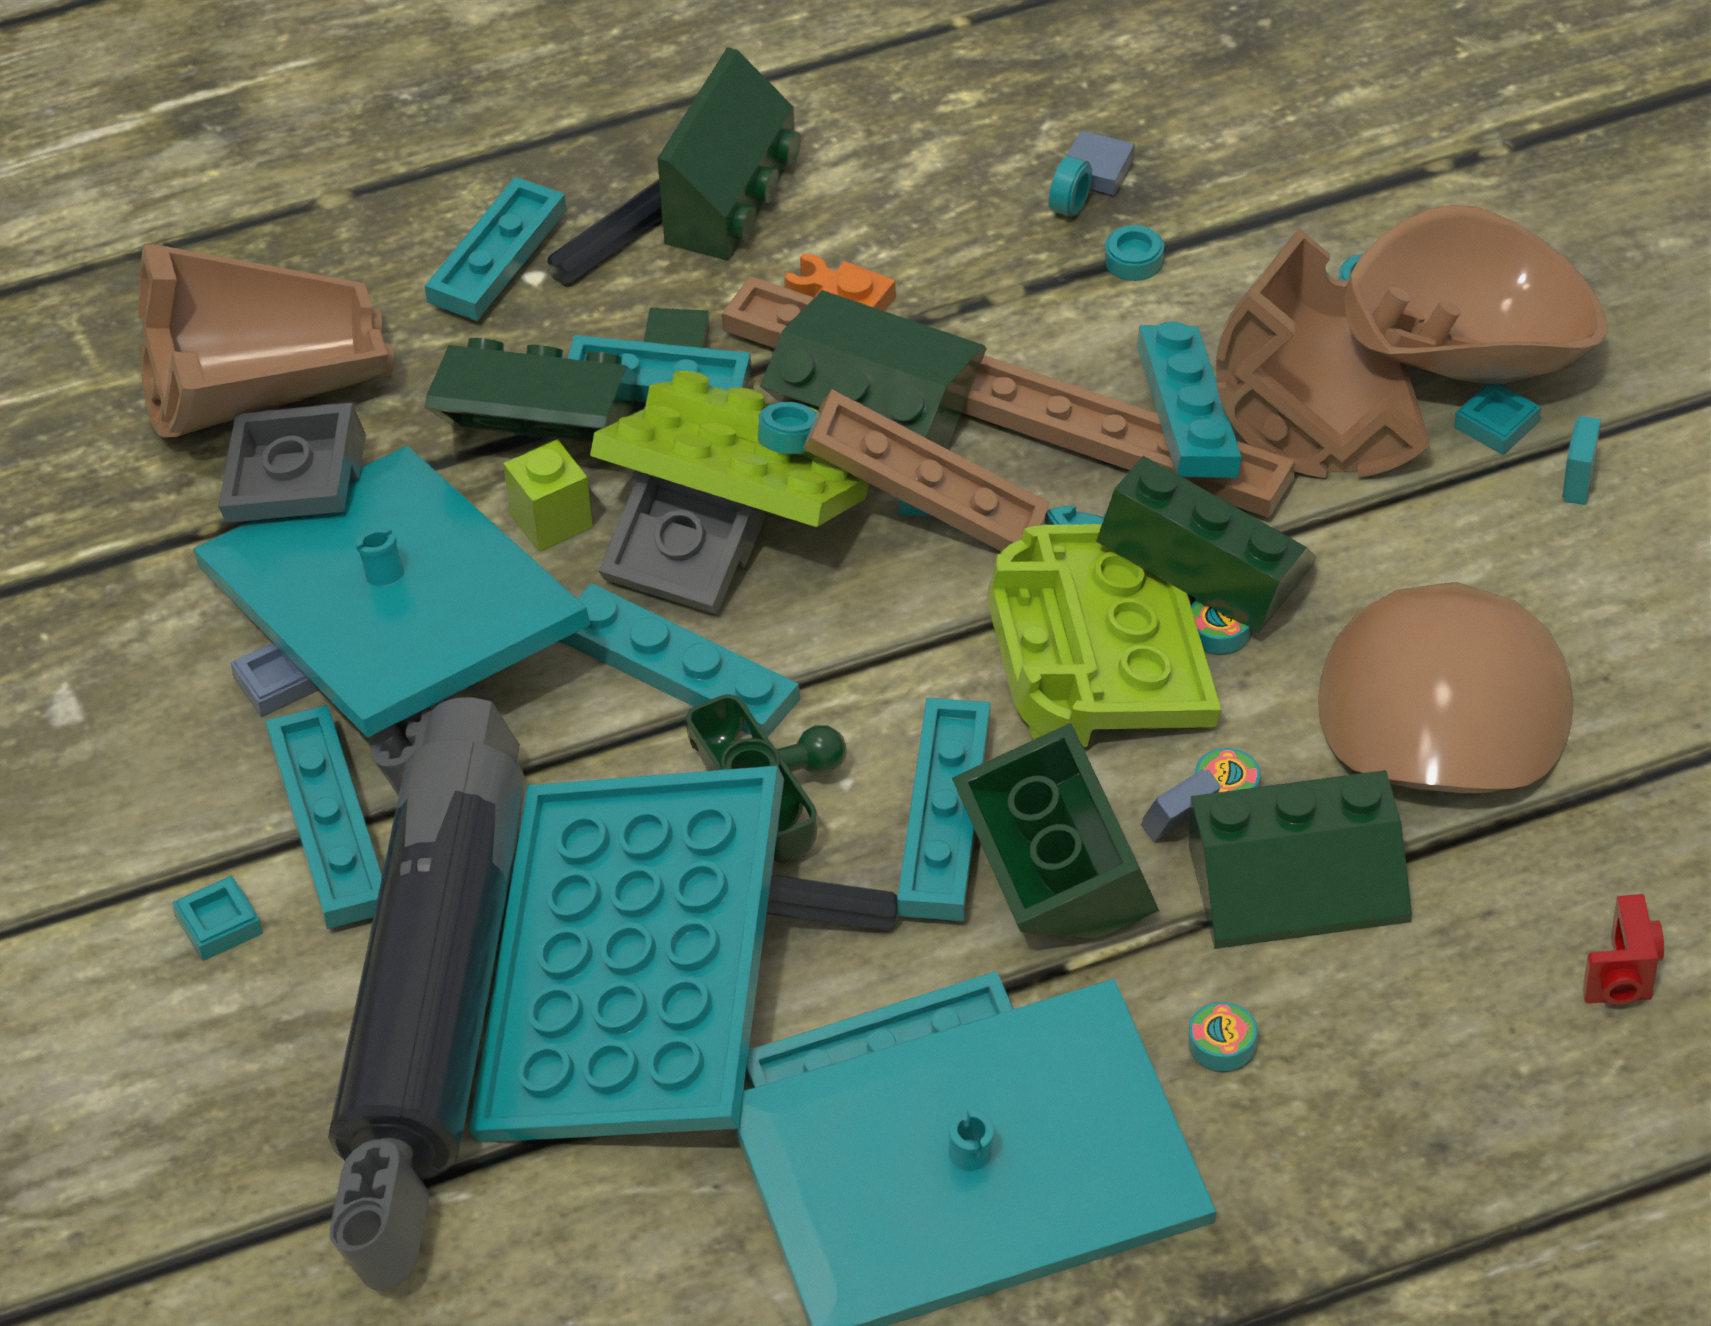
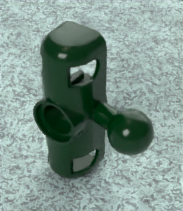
(818, 750)

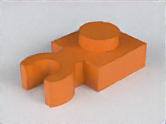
(847, 281)

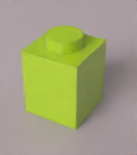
(548, 495)

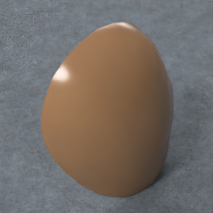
(1472, 298)
(1447, 691)

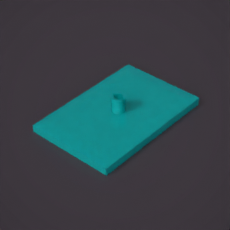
(393, 594)
(629, 956)
(970, 1160)

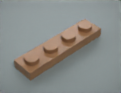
(922, 472)

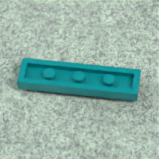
(1188, 401)
(679, 659)
(326, 815)
(939, 829)
(878, 1029)

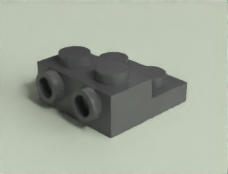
(291, 462)
(680, 543)

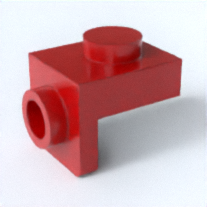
(1631, 966)

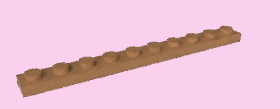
(1044, 408)

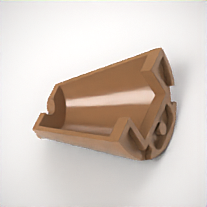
(247, 337)
(1304, 381)

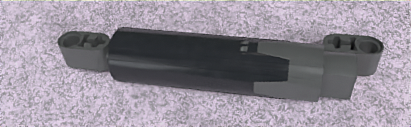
(423, 976)

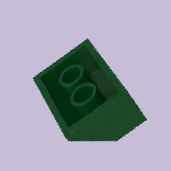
(725, 159)
(877, 360)
(531, 391)
(1203, 544)
(1055, 839)
(1299, 859)

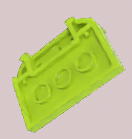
(711, 444)
(1095, 638)

